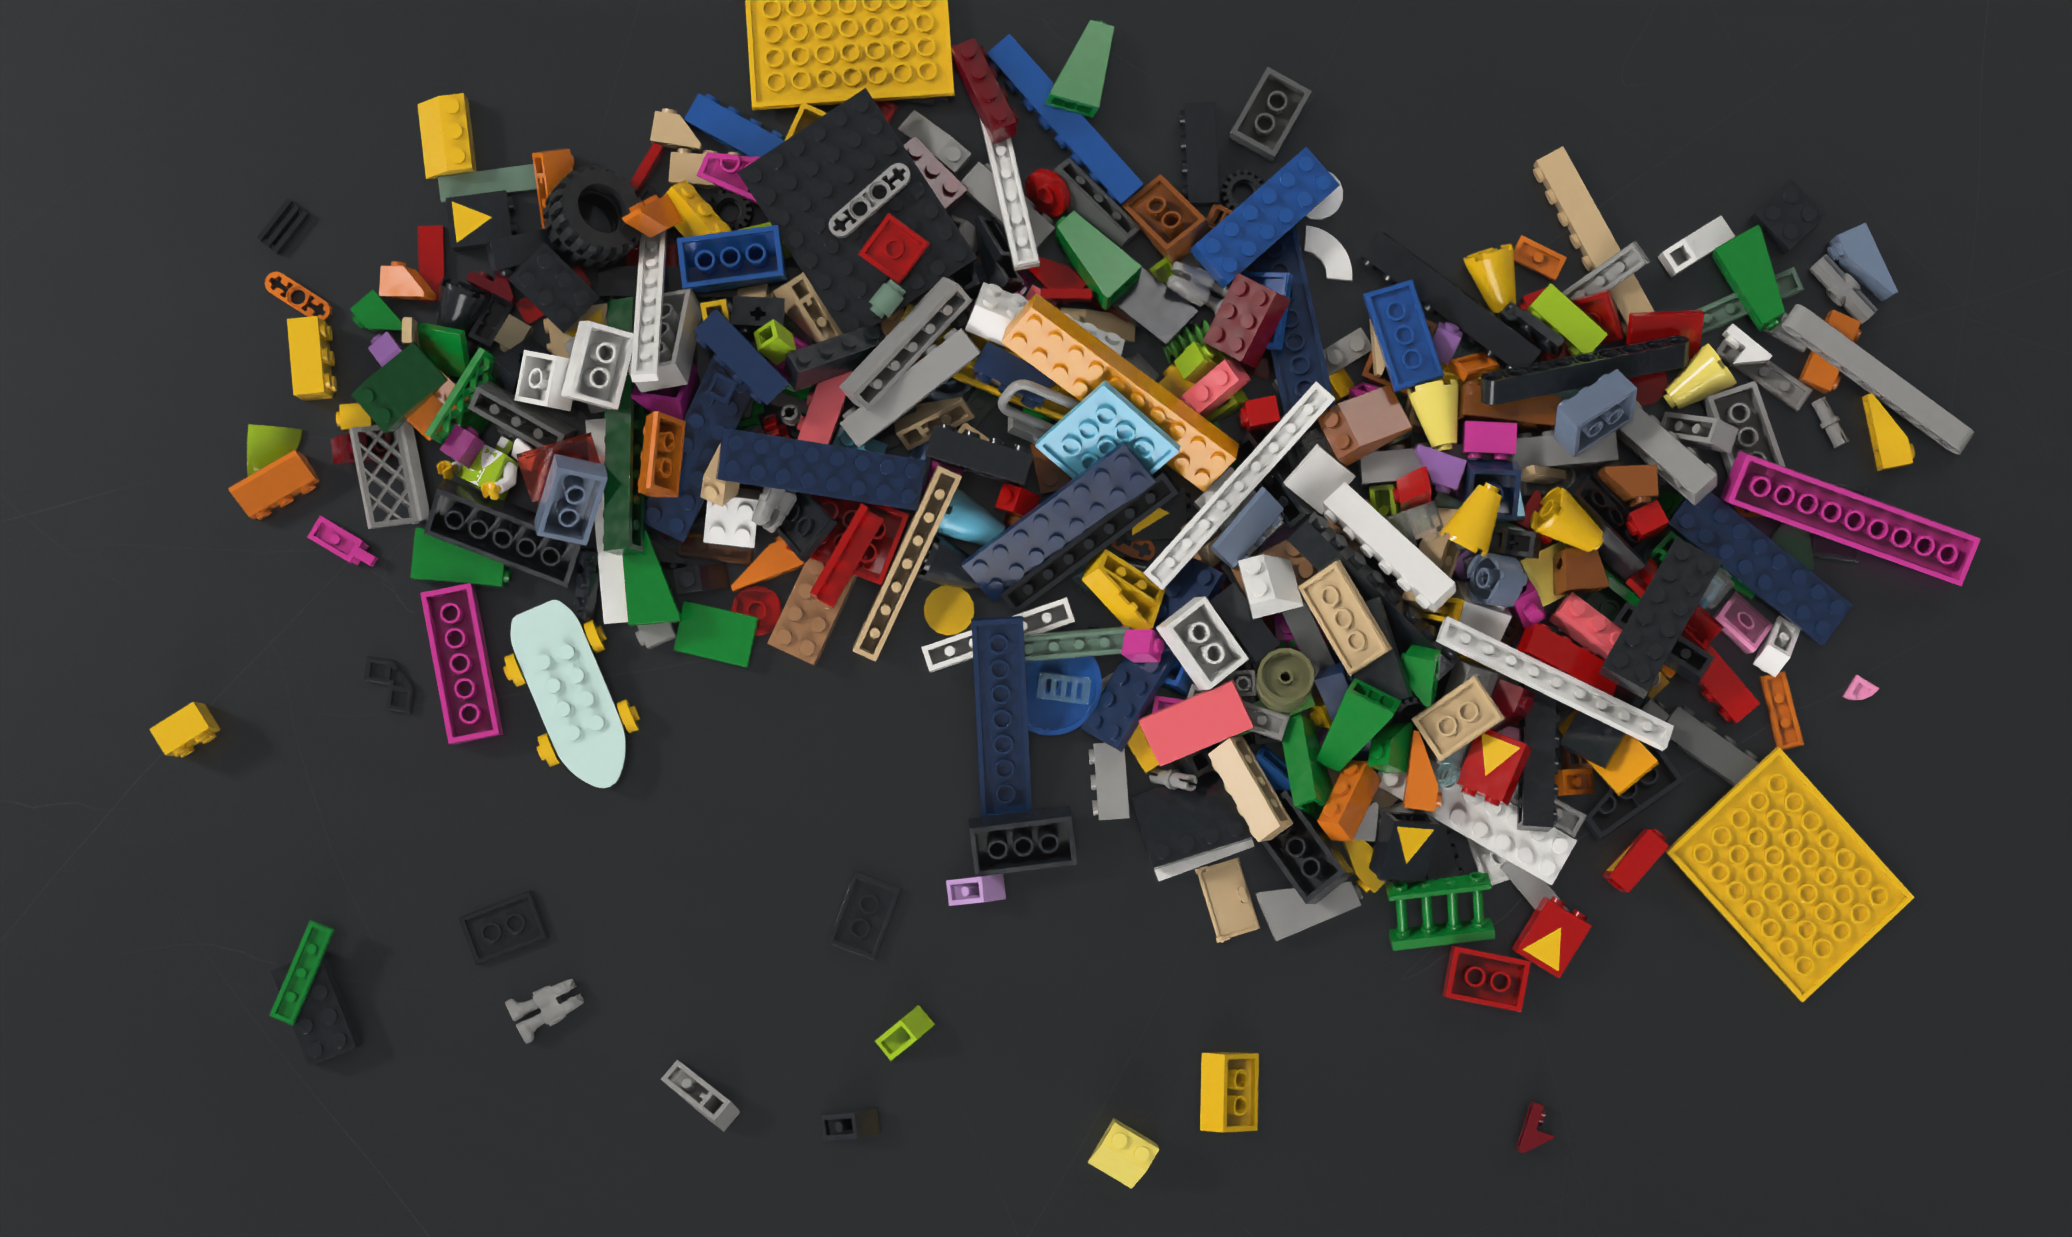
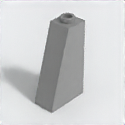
(1289, 914)

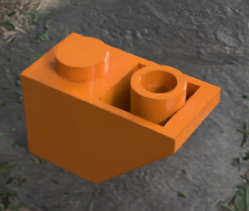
(654, 217)

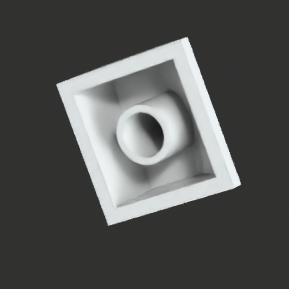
(1269, 585)

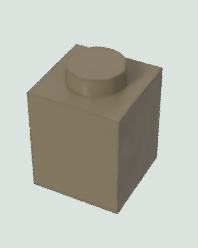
(512, 333)

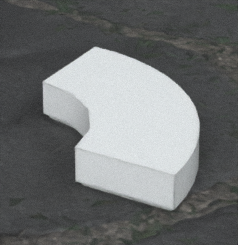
(1329, 252)

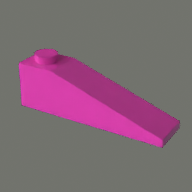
(723, 172)

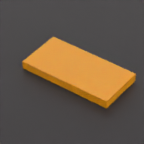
(1627, 764)

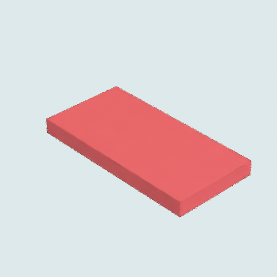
(1196, 723)

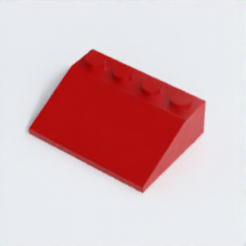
(884, 545)

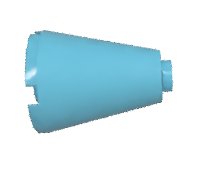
(969, 520)

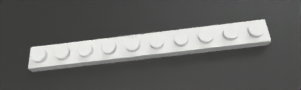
(1239, 485)
(1554, 683)

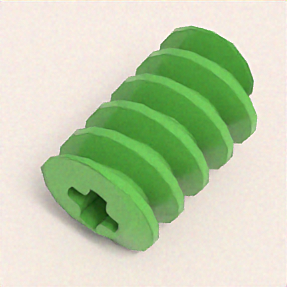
(1182, 341)

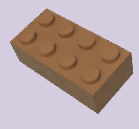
(805, 620)

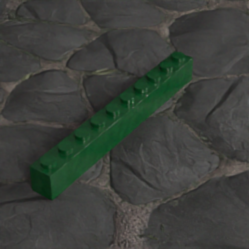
(623, 447)

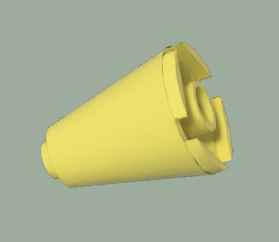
(1700, 379)
(1437, 412)

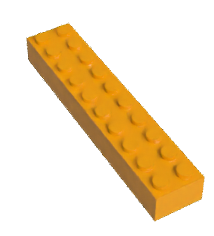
(1083, 362)

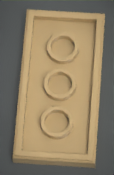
(1344, 617)

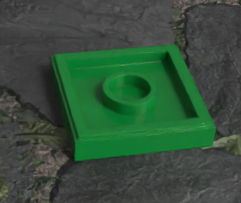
(444, 347)

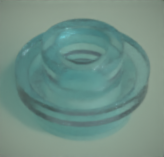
(1448, 774)

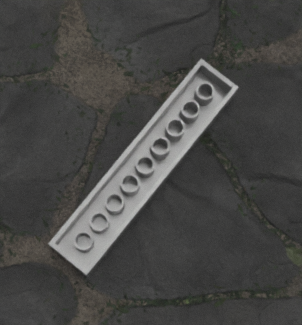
(1389, 465)

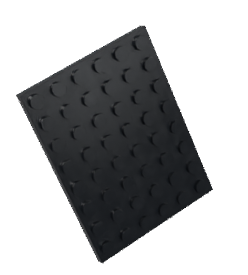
(820, 173)

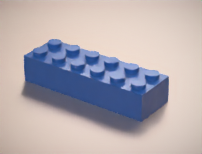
(1264, 217)

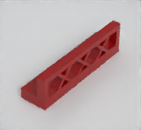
(846, 556)
(1701, 626)

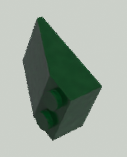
(399, 388)

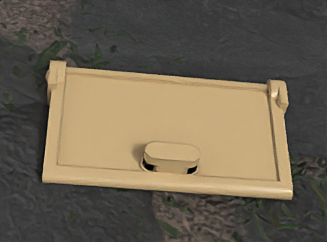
(1224, 899)

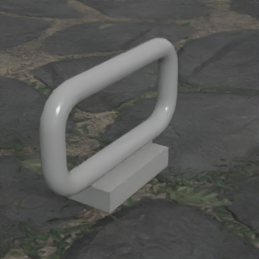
(1022, 423)

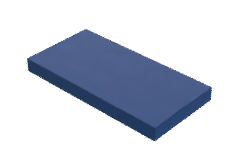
(1403, 335)

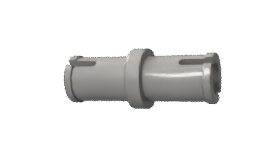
(789, 410)
(1830, 422)
(1173, 779)

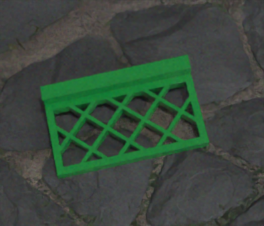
(464, 415)

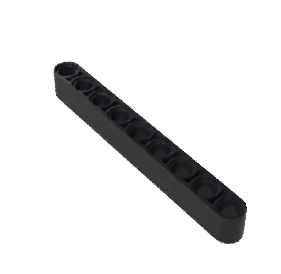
(1583, 369)

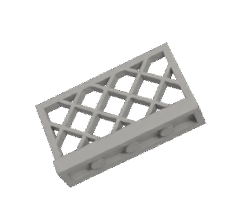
(410, 476)

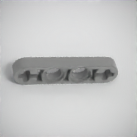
(872, 203)

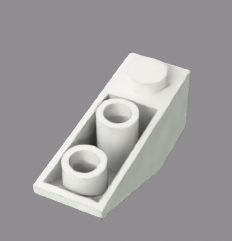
(1695, 246)

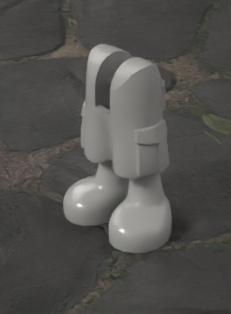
(1196, 285)
(773, 508)
(549, 1002)

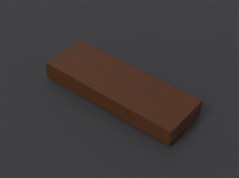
(696, 548)

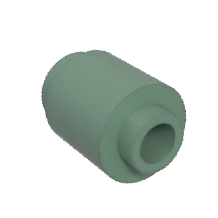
(887, 299)

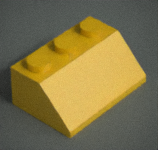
(446, 136)
(1229, 1092)

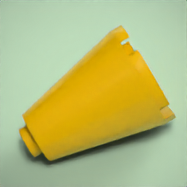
(1494, 275)
(1475, 520)
(1566, 521)

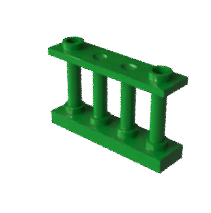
(1444, 933)

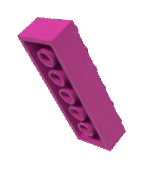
(461, 663)

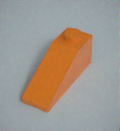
(549, 170)
(769, 564)
(1420, 782)

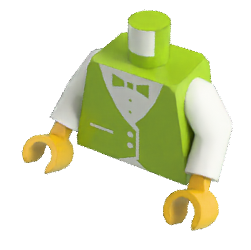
(490, 472)

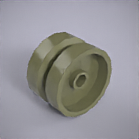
(1280, 694)

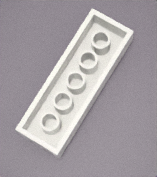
(997, 308)

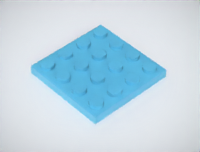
(1098, 427)

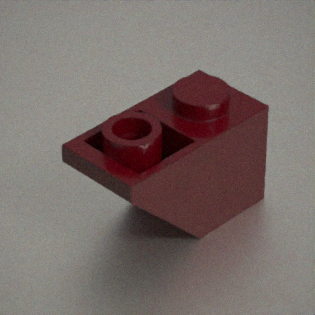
(343, 451)

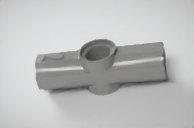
(1843, 289)

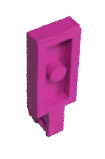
(341, 542)

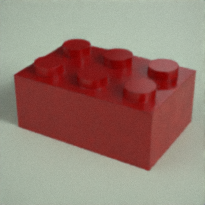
(1486, 978)

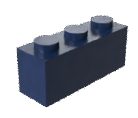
(1003, 368)

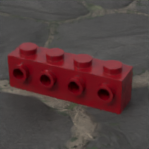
(984, 90)

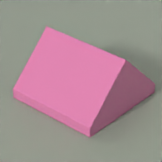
(1742, 623)

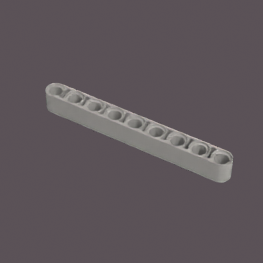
(1877, 379)

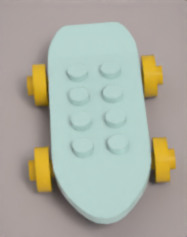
(570, 692)

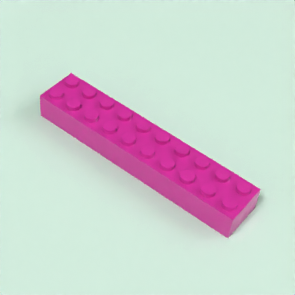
(1850, 518)

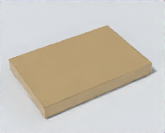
(1458, 718)

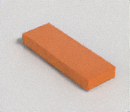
(1781, 711)

